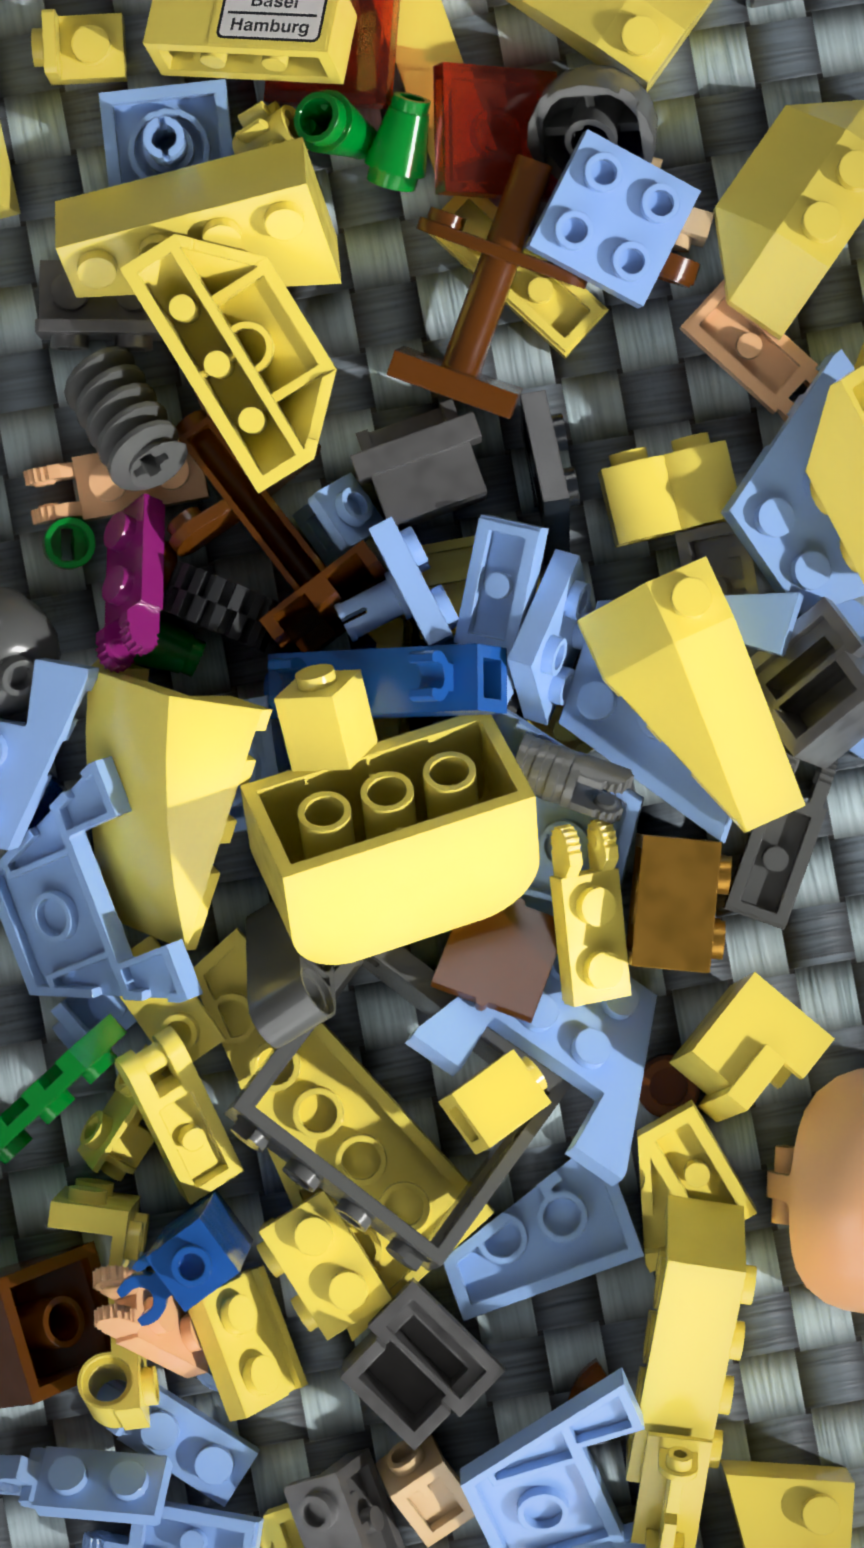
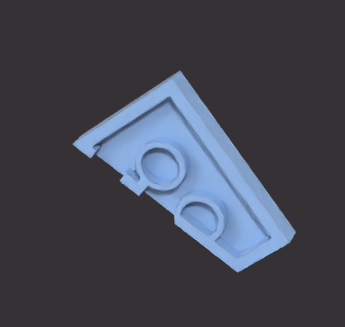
(545, 1240)

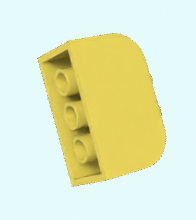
(400, 844)

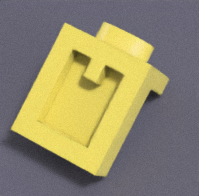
(80, 48)

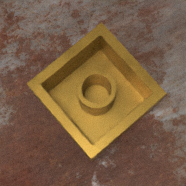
(675, 903)

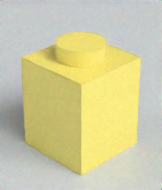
(325, 719)
(496, 1100)

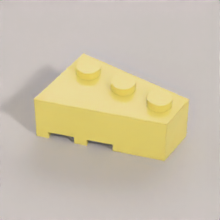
(790, 1504)

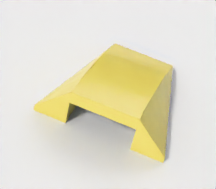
(180, 774)

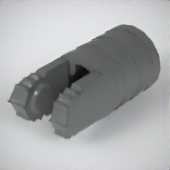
(573, 778)

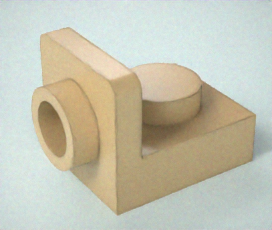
(425, 1489)

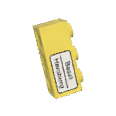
(252, 39)

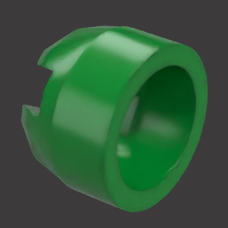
(81, 543)

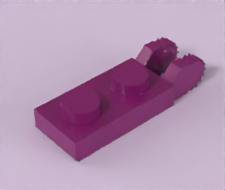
(132, 583)

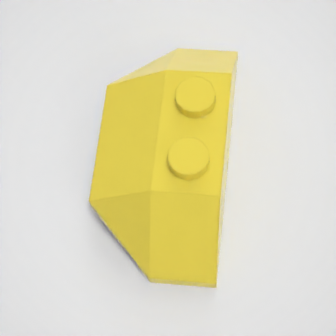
(792, 210)
(239, 349)
(838, 465)

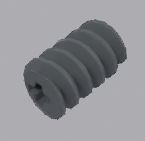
(124, 420)

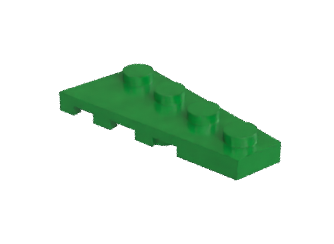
(50, 1092)

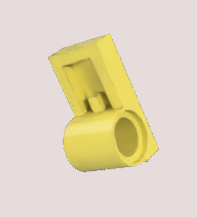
(141, 1391)

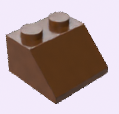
(48, 1324)

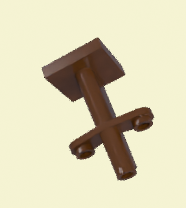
(502, 253)
(308, 616)

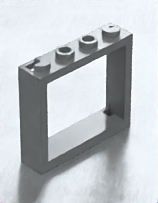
(412, 981)

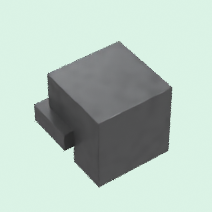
(422, 465)
(816, 686)
(418, 1365)

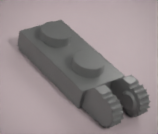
(779, 855)

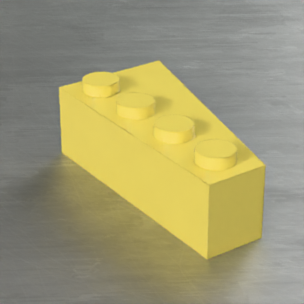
(245, 201)
(695, 1326)

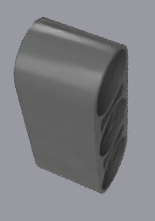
(283, 987)

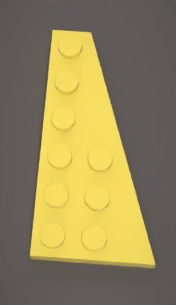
(340, 1115)

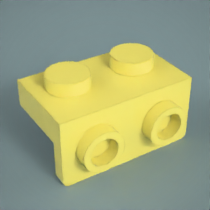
(96, 1209)
(323, 1265)

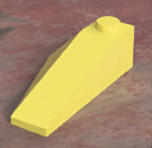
(620, 33)
(690, 678)

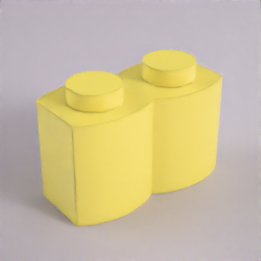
(667, 491)

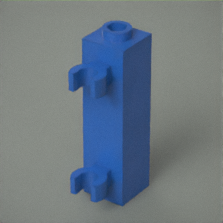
(410, 679)
(191, 1257)

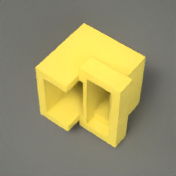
(747, 1043)

